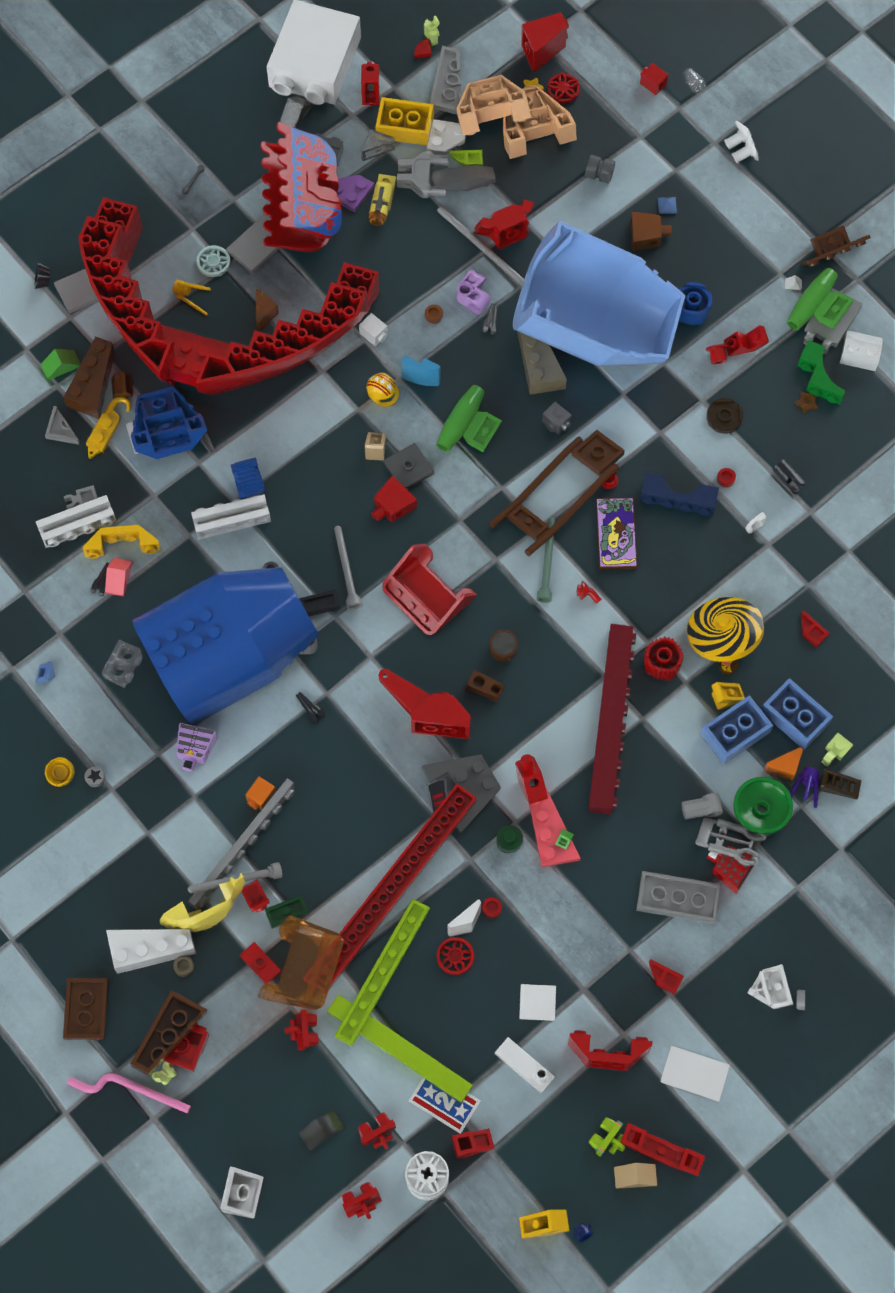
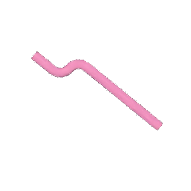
(131, 1085)

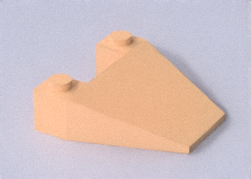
(491, 100)
(546, 119)

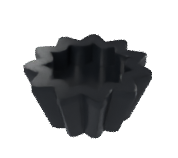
(42, 276)

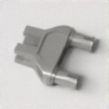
(419, 173)

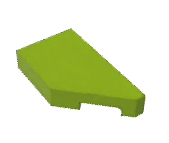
(468, 157)

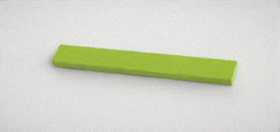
(382, 972)
(406, 1053)

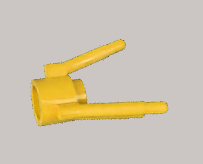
(183, 288)

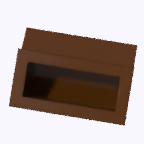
(122, 385)

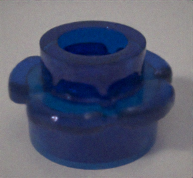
(582, 1232)

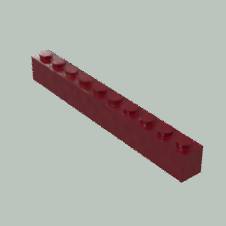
(611, 719)

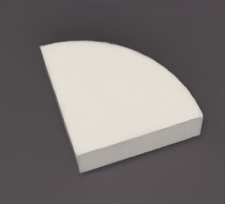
(756, 523)

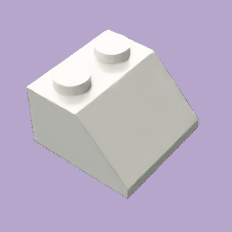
(861, 350)

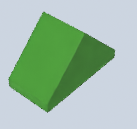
(60, 362)

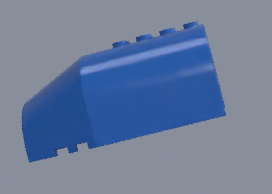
(225, 638)

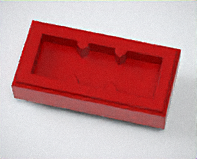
(260, 963)

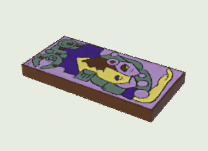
(616, 533)

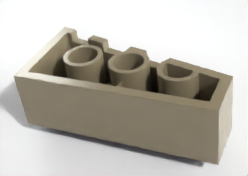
(540, 366)

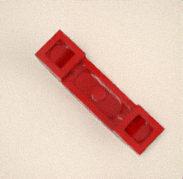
(662, 1150)

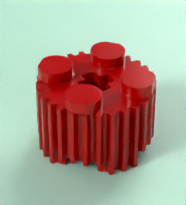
(662, 668)

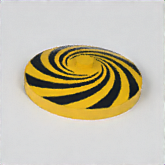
(725, 629)

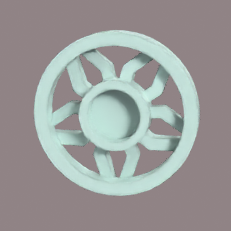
(213, 261)

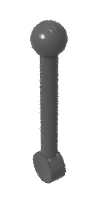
(185, 190)

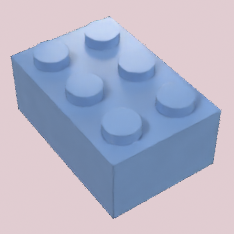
(796, 714)
(736, 729)

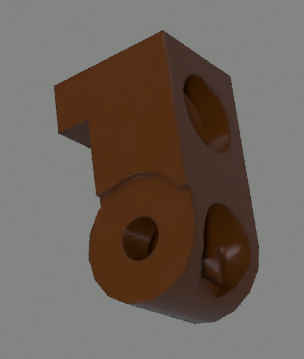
(484, 686)

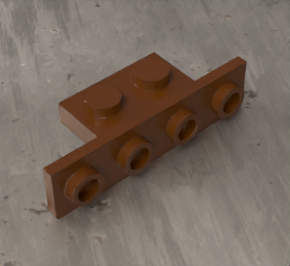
(832, 242)

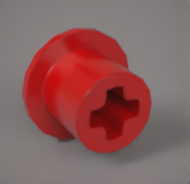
(718, 353)

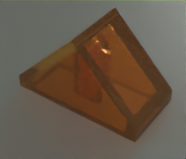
(265, 309)

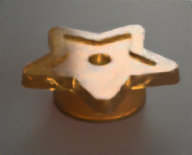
(811, 402)

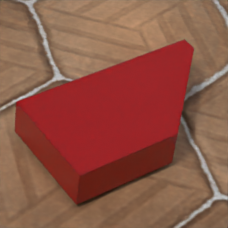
(812, 630)
(665, 977)

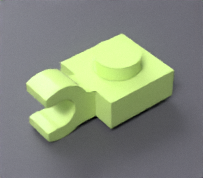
(431, 31)
(836, 748)

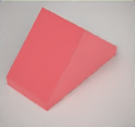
(117, 576)

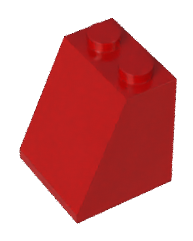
(544, 39)

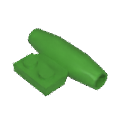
(820, 302)
(467, 422)

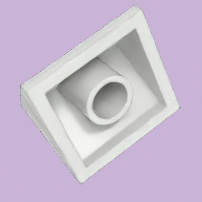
(241, 1193)

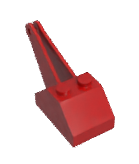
(430, 714)

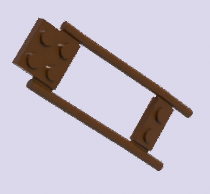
(597, 454)

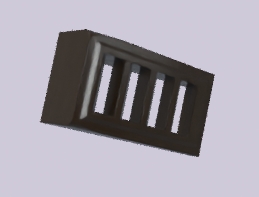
(824, 787)

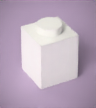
(373, 330)

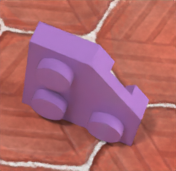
(354, 191)

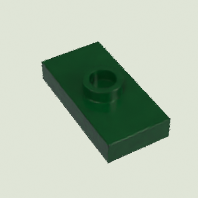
(295, 907)

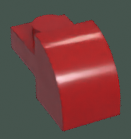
(472, 1143)

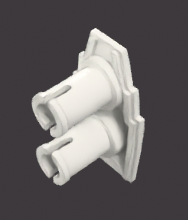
(742, 135)

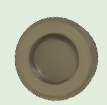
(183, 966)

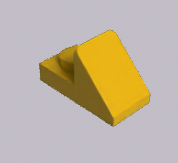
(726, 694)

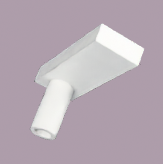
(524, 1065)

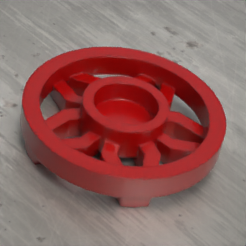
(563, 88)
(455, 956)

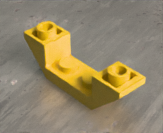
(130, 533)

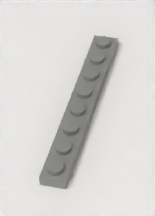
(248, 838)

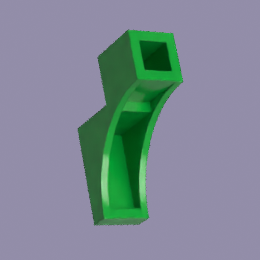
(819, 384)

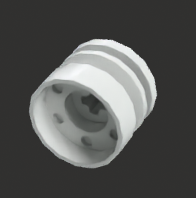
(433, 1186)

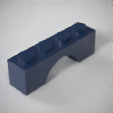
(701, 500)

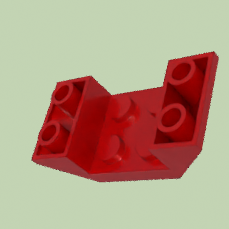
(580, 1044)

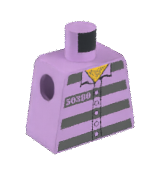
(194, 745)

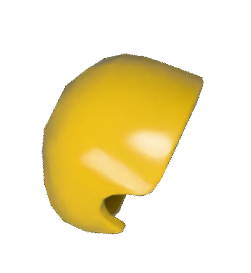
(59, 772)

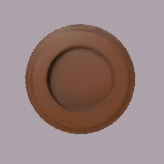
(433, 314)

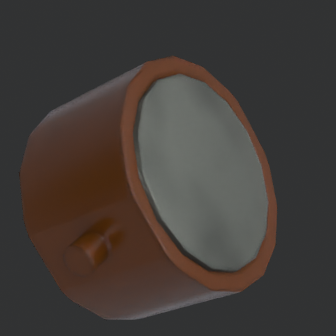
(503, 646)

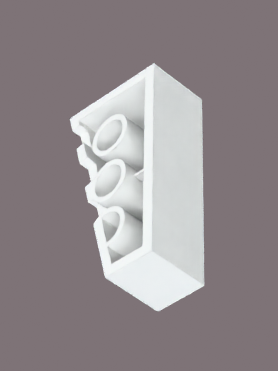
(148, 947)

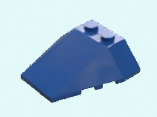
(165, 424)

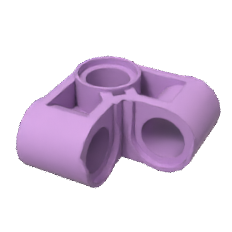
(475, 299)

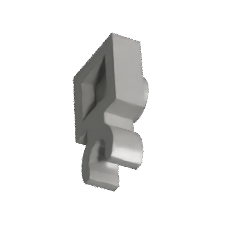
(83, 495)

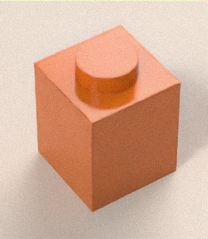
(260, 793)

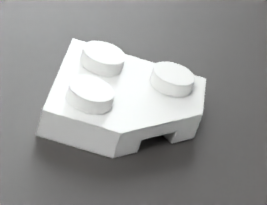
(445, 137)

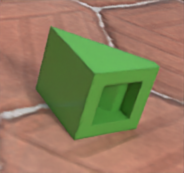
(564, 839)

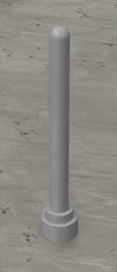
(353, 600)
(273, 871)

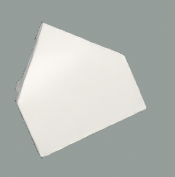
(772, 988)

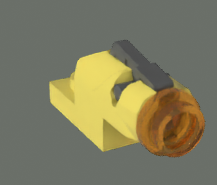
(382, 199)

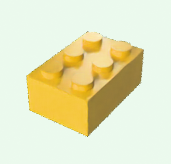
(405, 120)

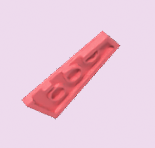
(547, 828)

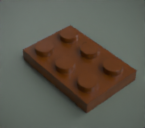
(85, 1009)

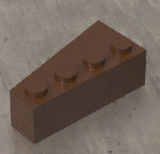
(91, 379)
(169, 1028)

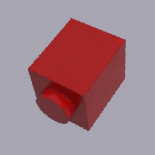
(653, 78)

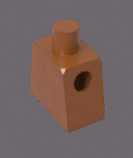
(647, 230)

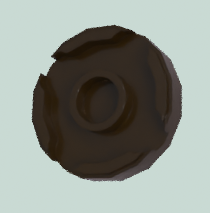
(724, 416)

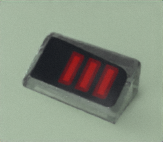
(437, 793)

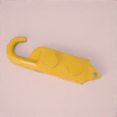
(105, 427)

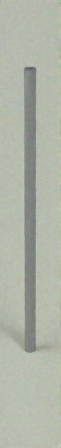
(477, 242)

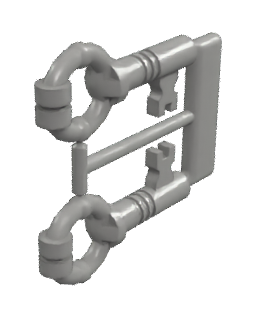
(705, 833)

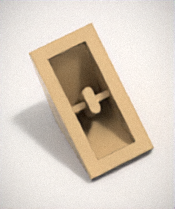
(375, 446)
(635, 1175)

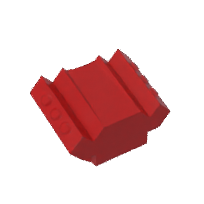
(506, 225)

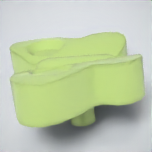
(165, 1074)

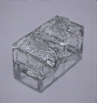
(118, 662)

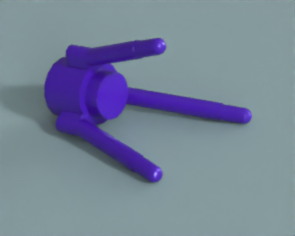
(809, 779)

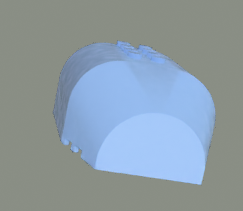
(597, 301)

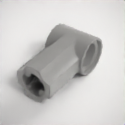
(706, 806)

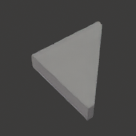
(59, 429)

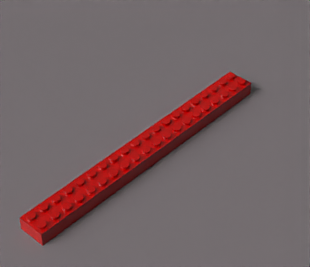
(402, 875)

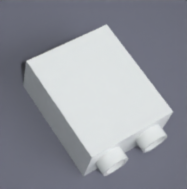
(313, 52)

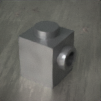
(557, 419)

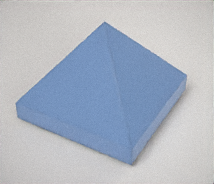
(667, 205)
(45, 672)

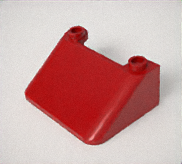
(422, 592)

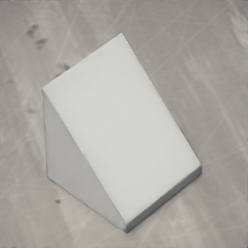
(793, 283)

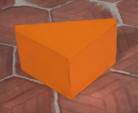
(785, 765)

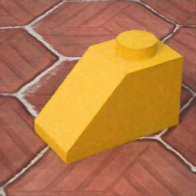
(544, 1223)

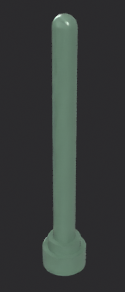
(544, 594)

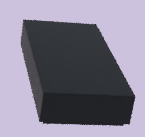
(320, 603)

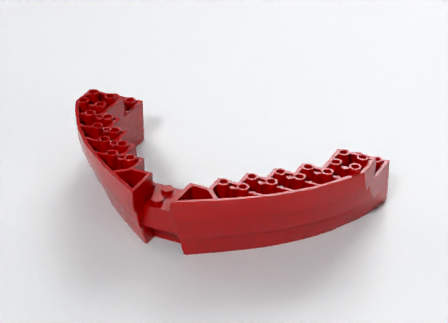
(198, 360)

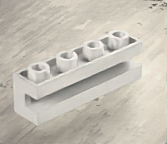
(231, 516)
(76, 521)

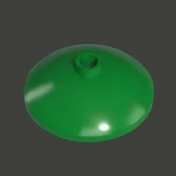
(770, 796)

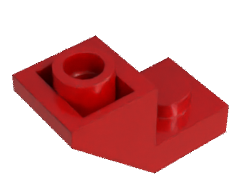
(744, 343)

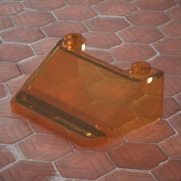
(307, 966)

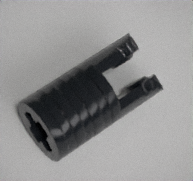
(789, 476)

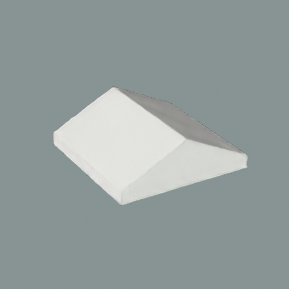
(465, 921)

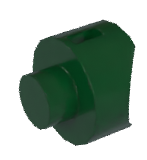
(509, 839)

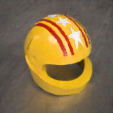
(382, 387)

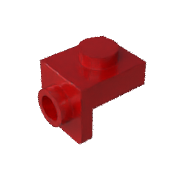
(255, 896)

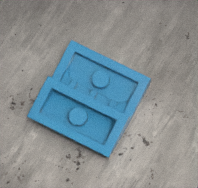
(422, 373)

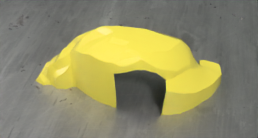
(196, 921)

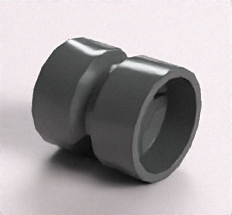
(600, 169)

